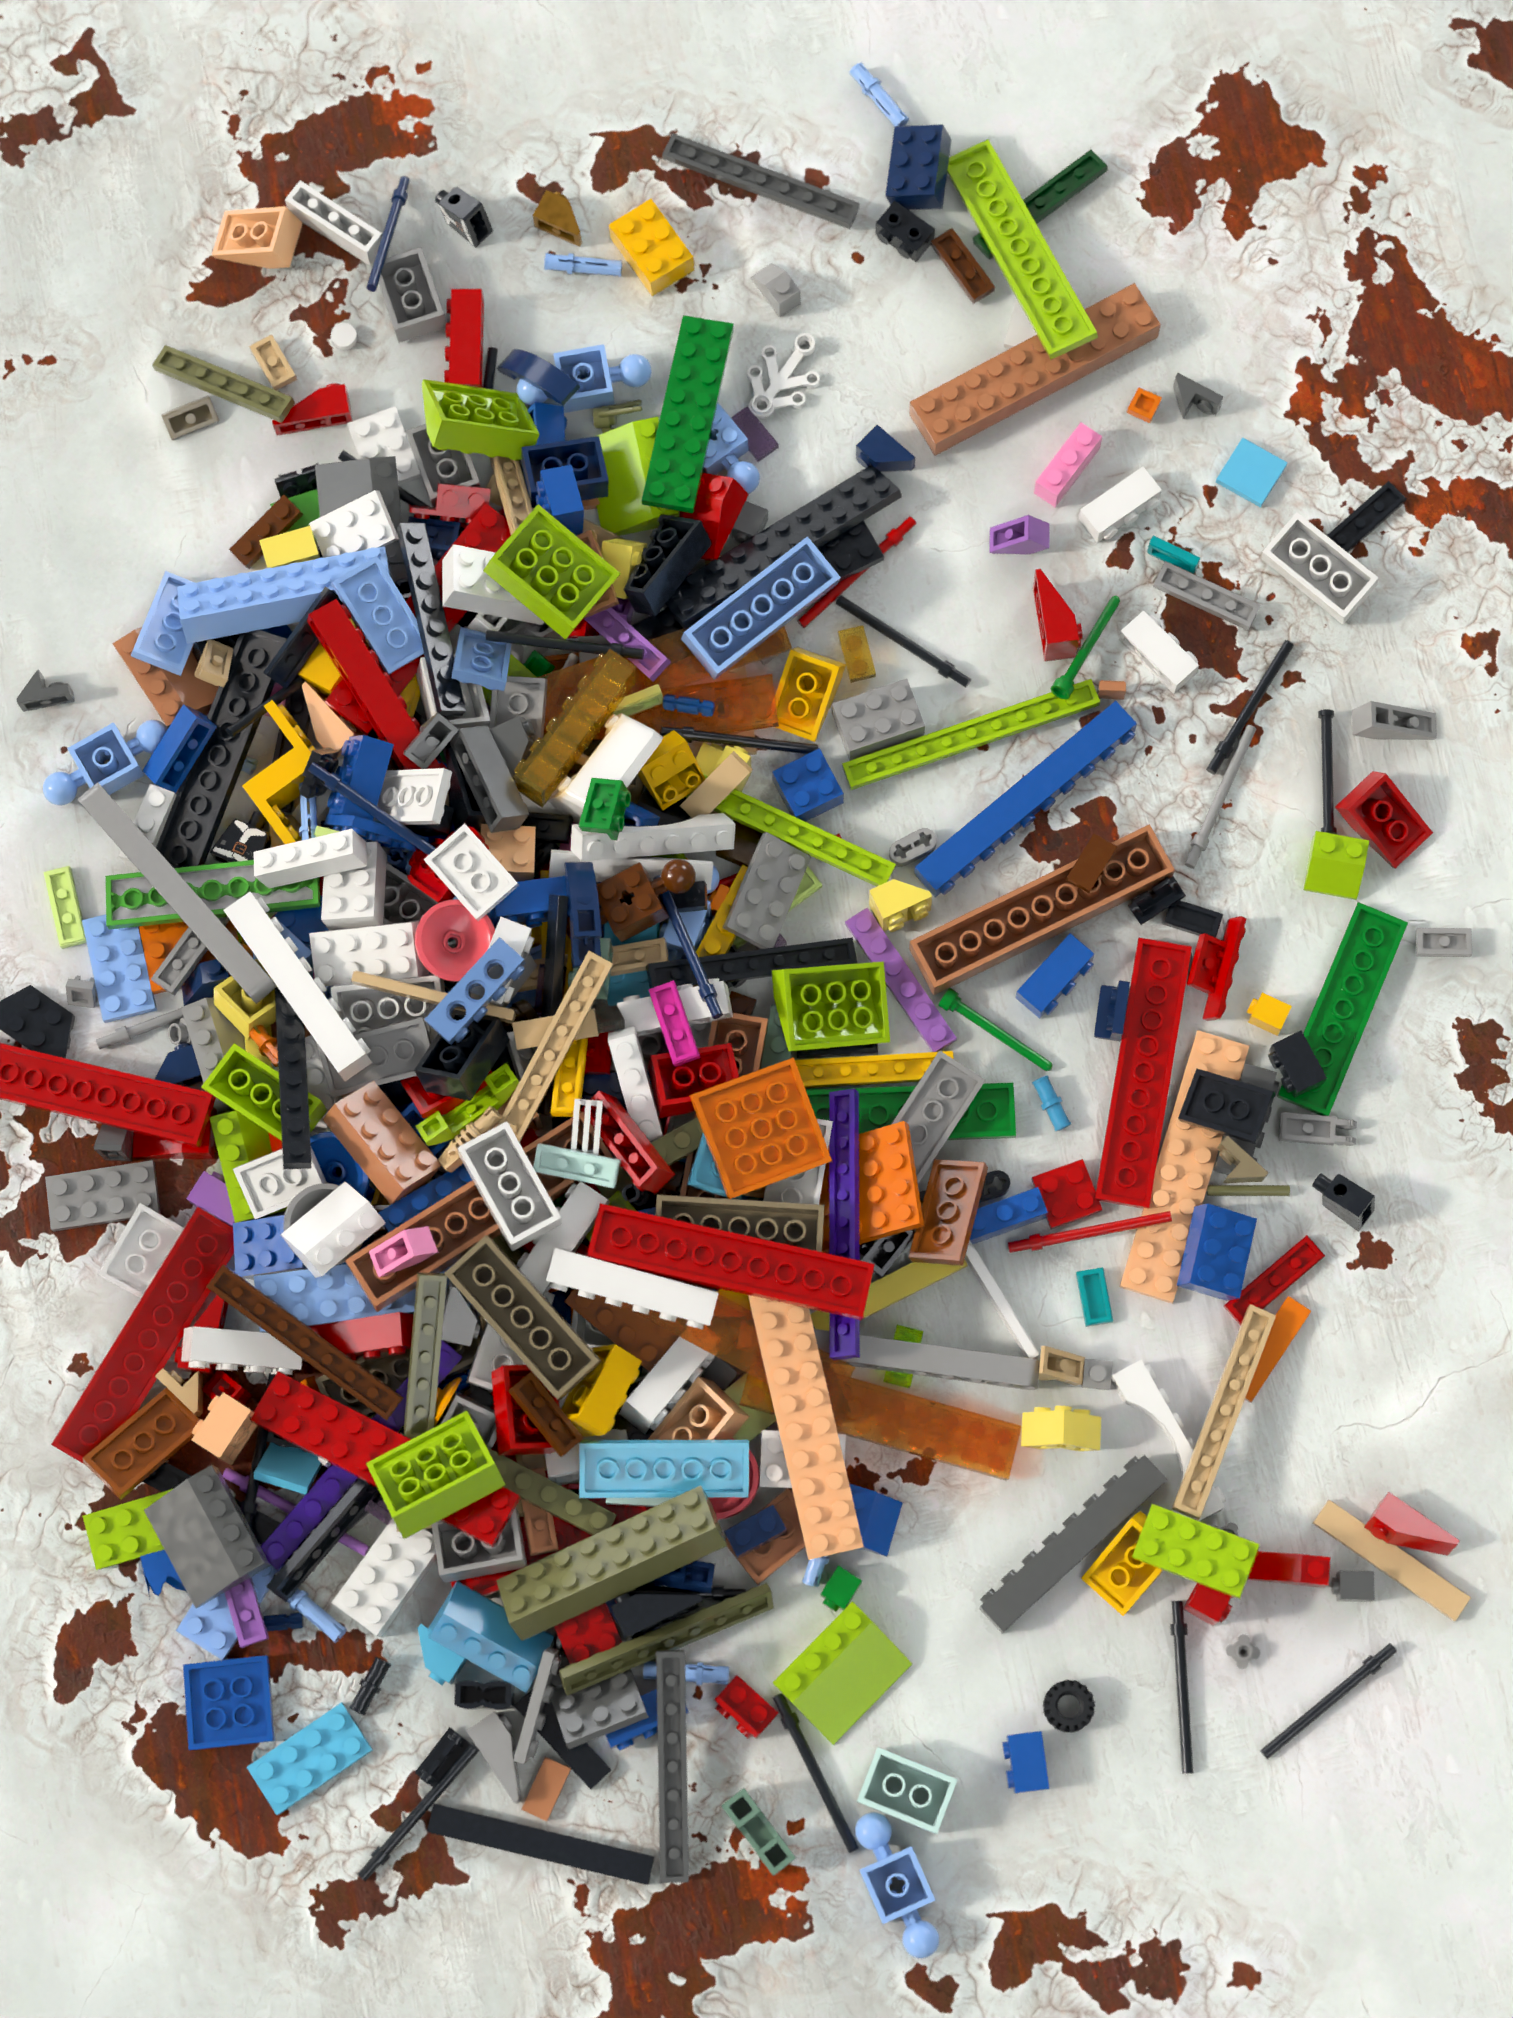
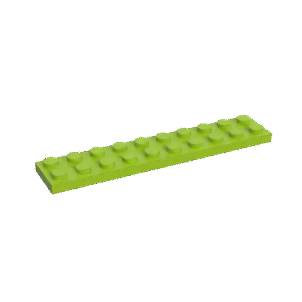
(1020, 250)

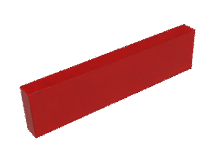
(1276, 1278)

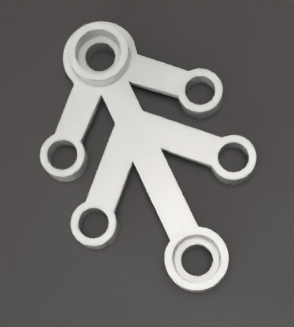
(780, 380)

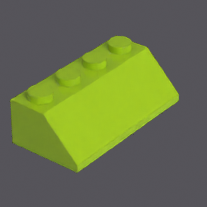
(254, 1090)

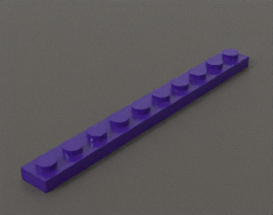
(844, 1208)
(335, 1482)

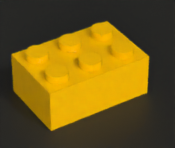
(651, 247)
(602, 1392)

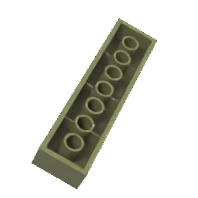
(611, 1563)

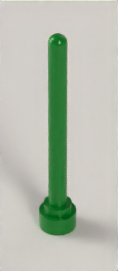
(1064, 686)
(952, 1002)

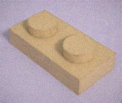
(273, 362)

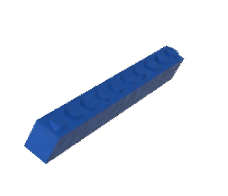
(1025, 799)

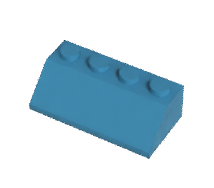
(481, 1633)

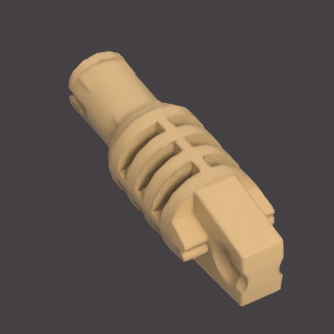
(450, 1158)

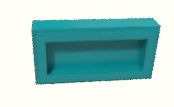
(1173, 554)
(1094, 1297)

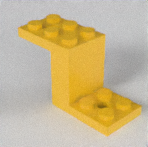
(280, 781)

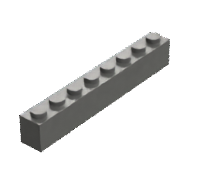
(1073, 1543)

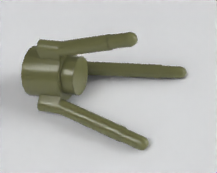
(606, 416)

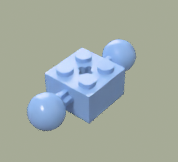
(597, 388)
(726, 449)
(90, 755)
(695, 923)
(919, 1936)

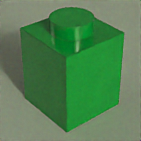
(840, 1589)

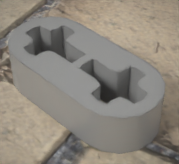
(909, 842)

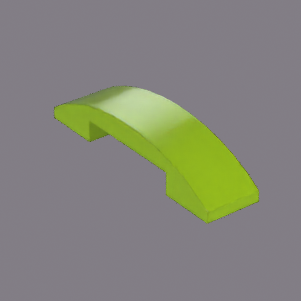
(441, 1128)

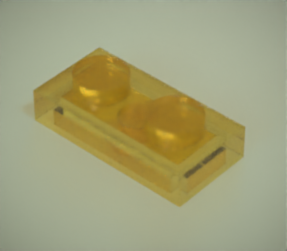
(856, 654)

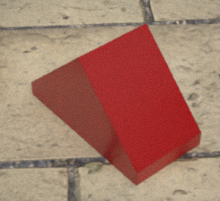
(222, 1383)

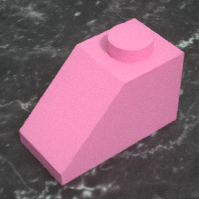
(403, 1250)

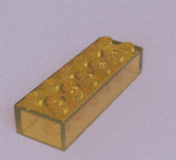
(575, 727)

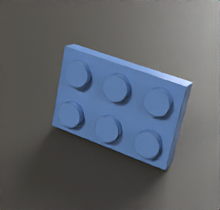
(481, 660)

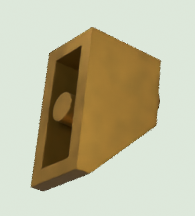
(557, 218)

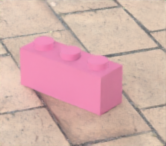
(1068, 464)

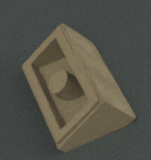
(190, 417)

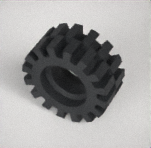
(1084, 1697)

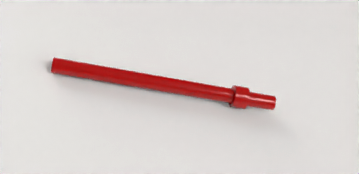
(893, 538)
(1036, 1242)

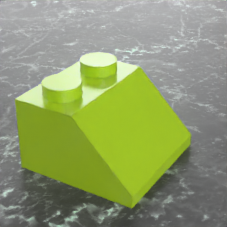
(1336, 865)

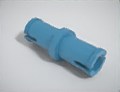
(1051, 1103)

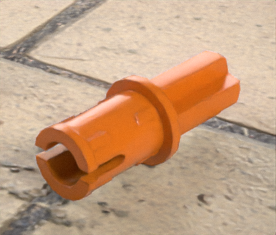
(266, 1044)

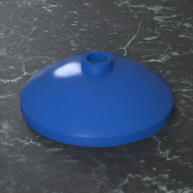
(331, 1155)

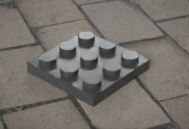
(597, 1708)

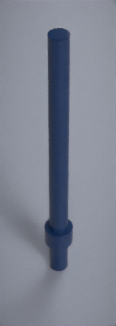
(398, 200)
(334, 782)
(706, 990)

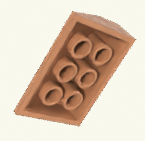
(163, 688)

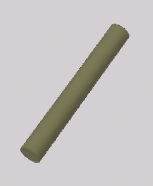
(1248, 1190)

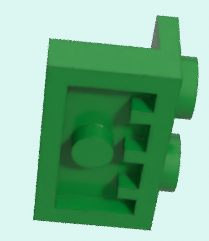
(605, 807)

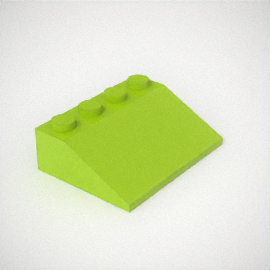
(477, 420)
(627, 461)
(551, 571)
(832, 1005)
(239, 1143)
(435, 1474)
(842, 1673)

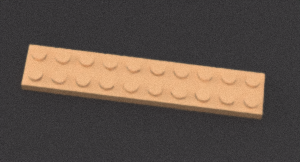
(1180, 1177)
(806, 1427)

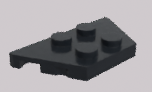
(36, 1022)

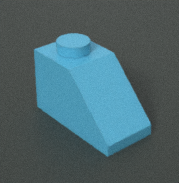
(441, 1661)

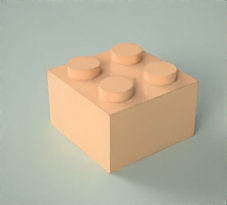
(513, 850)

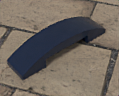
(540, 374)

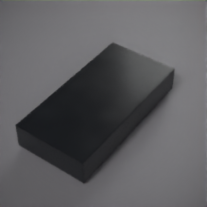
(1193, 919)

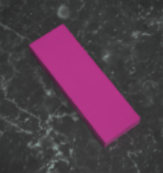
(674, 1023)

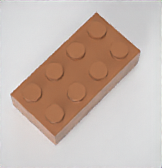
(382, 1142)

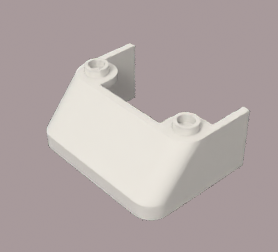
(617, 757)

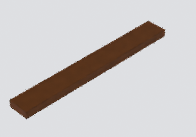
(305, 1342)

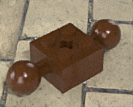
(646, 907)

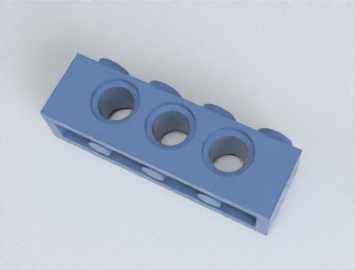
(497, 955)

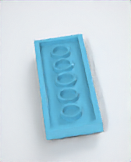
(663, 1468)

